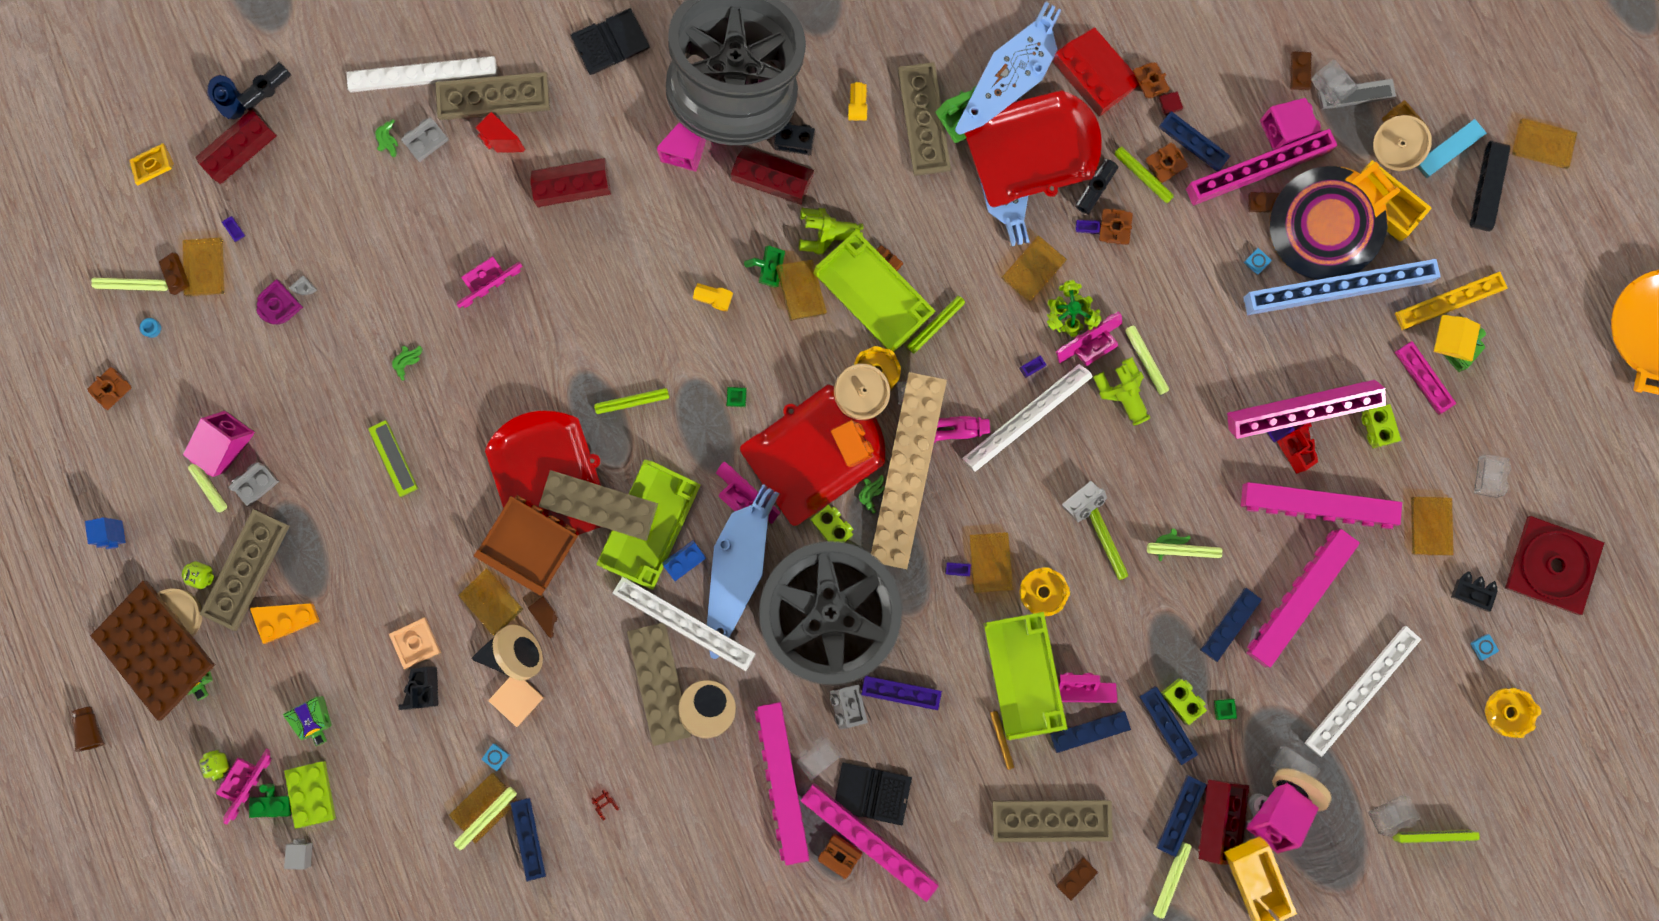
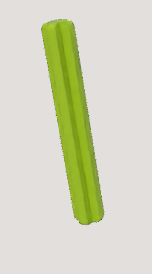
(1141, 172)
(936, 324)
(631, 401)
(1108, 544)

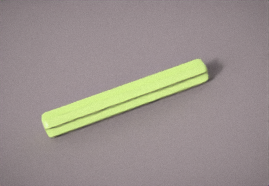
(129, 284)
(1147, 360)
(1184, 550)
(485, 818)
(1172, 880)

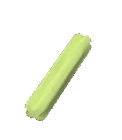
(207, 487)

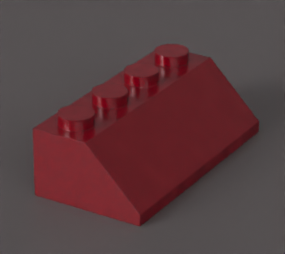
(235, 147)
(772, 175)
(570, 182)
(1222, 820)

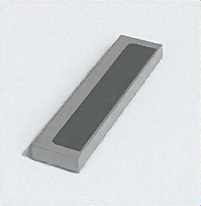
(1365, 93)

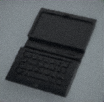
(610, 41)
(879, 789)

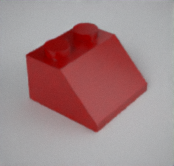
(498, 136)

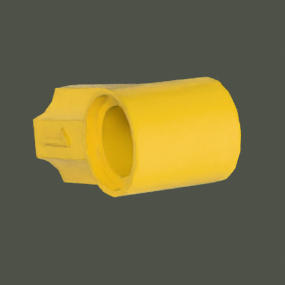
(857, 106)
(718, 298)

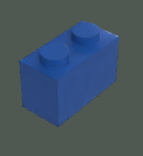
(105, 532)
(684, 560)

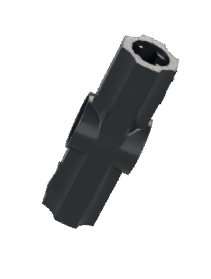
(272, 78)
(1091, 195)

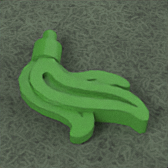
(385, 139)
(406, 358)
(869, 491)
(1171, 539)

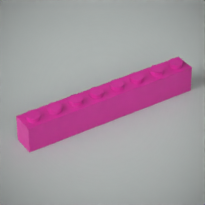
(1261, 167)
(1306, 409)
(1321, 504)
(1302, 598)
(783, 784)
(870, 842)

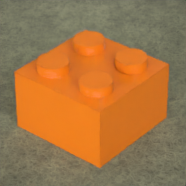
(852, 443)

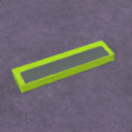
(393, 458)
(1436, 836)

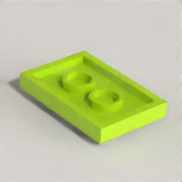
(310, 794)

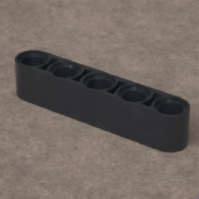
(1490, 186)

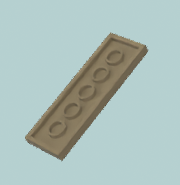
(492, 94)
(924, 128)
(598, 505)
(244, 570)
(658, 682)
(1052, 821)

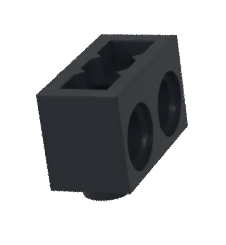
(793, 143)

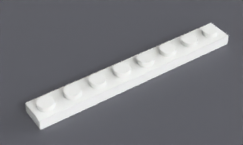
(421, 74)
(1027, 417)
(684, 624)
(1362, 691)

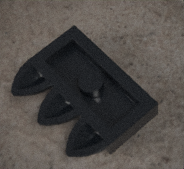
(1475, 593)

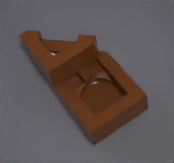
(544, 615)

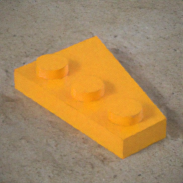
(283, 620)

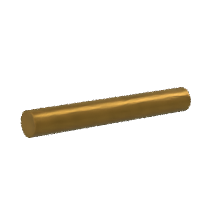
(1002, 740)

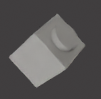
(298, 854)

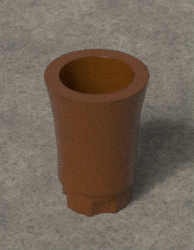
(86, 730)

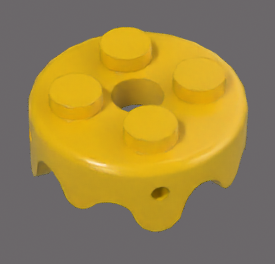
(882, 358)
(1057, 588)
(1524, 712)

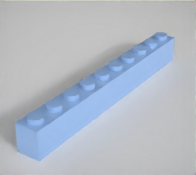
(1341, 287)

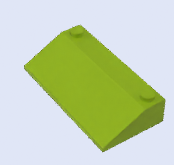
(873, 291)
(643, 559)
(1025, 676)

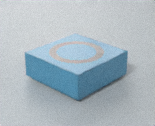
(1257, 261)
(1484, 647)
(495, 757)

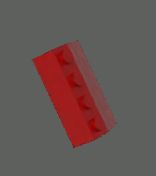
(1095, 71)

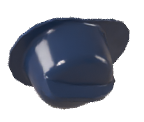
(224, 95)

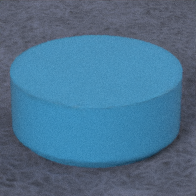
(150, 327)

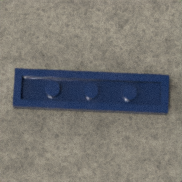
(1194, 141)
(1230, 624)
(1168, 725)
(1090, 731)
(1181, 816)
(528, 839)

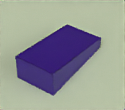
(1088, 226)
(233, 228)
(1032, 366)
(1278, 434)
(958, 569)

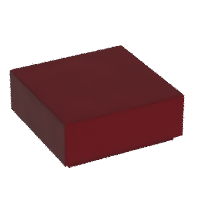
(1171, 102)

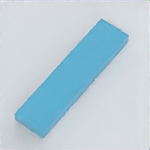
(1451, 148)

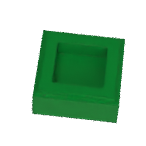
(736, 397)
(1225, 709)

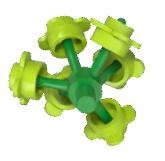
(1077, 305)

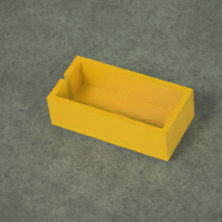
(1402, 209)
(1260, 881)

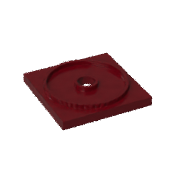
(1532, 569)

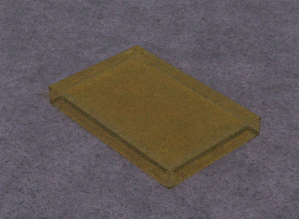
(1544, 143)
(203, 266)
(1034, 268)
(801, 290)
(1432, 526)
(991, 562)
(490, 602)
(478, 802)

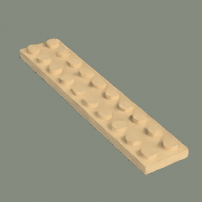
(908, 469)

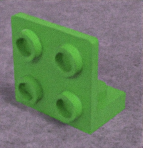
(951, 112)

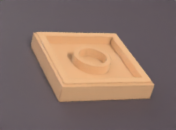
(415, 643)
(516, 700)

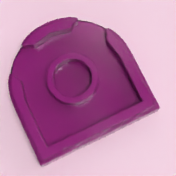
(277, 304)

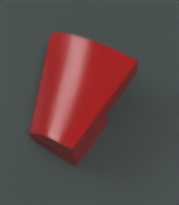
(1299, 448)

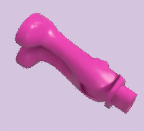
(964, 428)

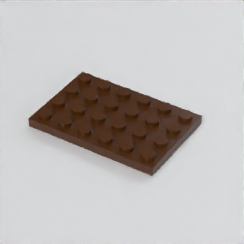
(152, 650)

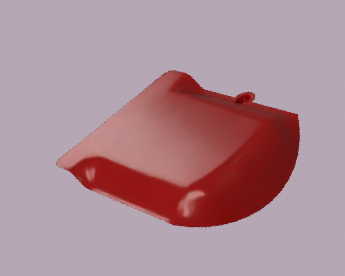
(1036, 147)
(533, 445)
(803, 459)

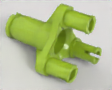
(828, 230)
(1127, 391)

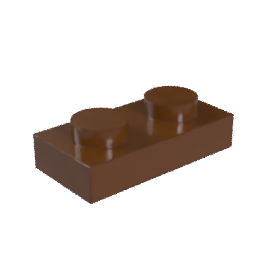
(1300, 70)
(1261, 201)
(174, 273)
(1076, 879)

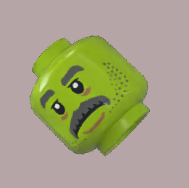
(197, 575)
(214, 765)

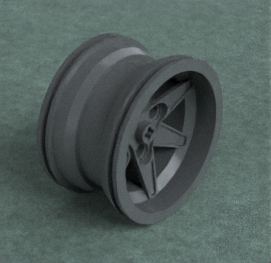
(733, 91)
(842, 603)

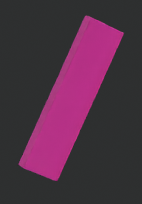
(1425, 377)

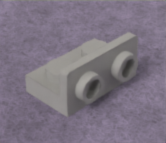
(424, 139)
(253, 483)
(1085, 501)
(848, 707)

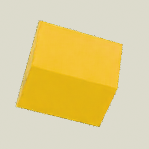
(151, 164)
(1457, 337)

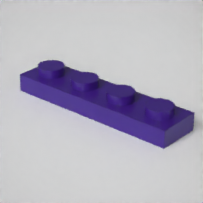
(901, 693)

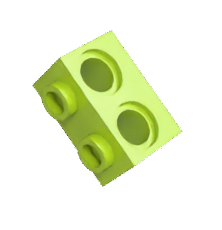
(1386, 425)
(828, 530)
(1180, 704)

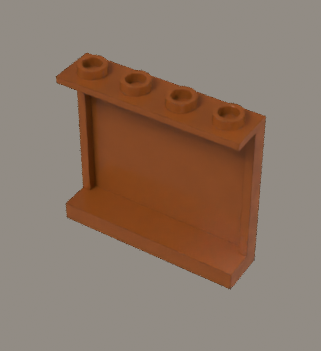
(526, 545)

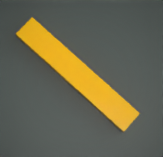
(1451, 300)

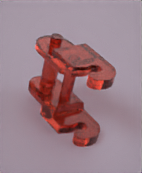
(609, 800)

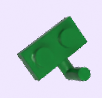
(772, 258)
(270, 804)

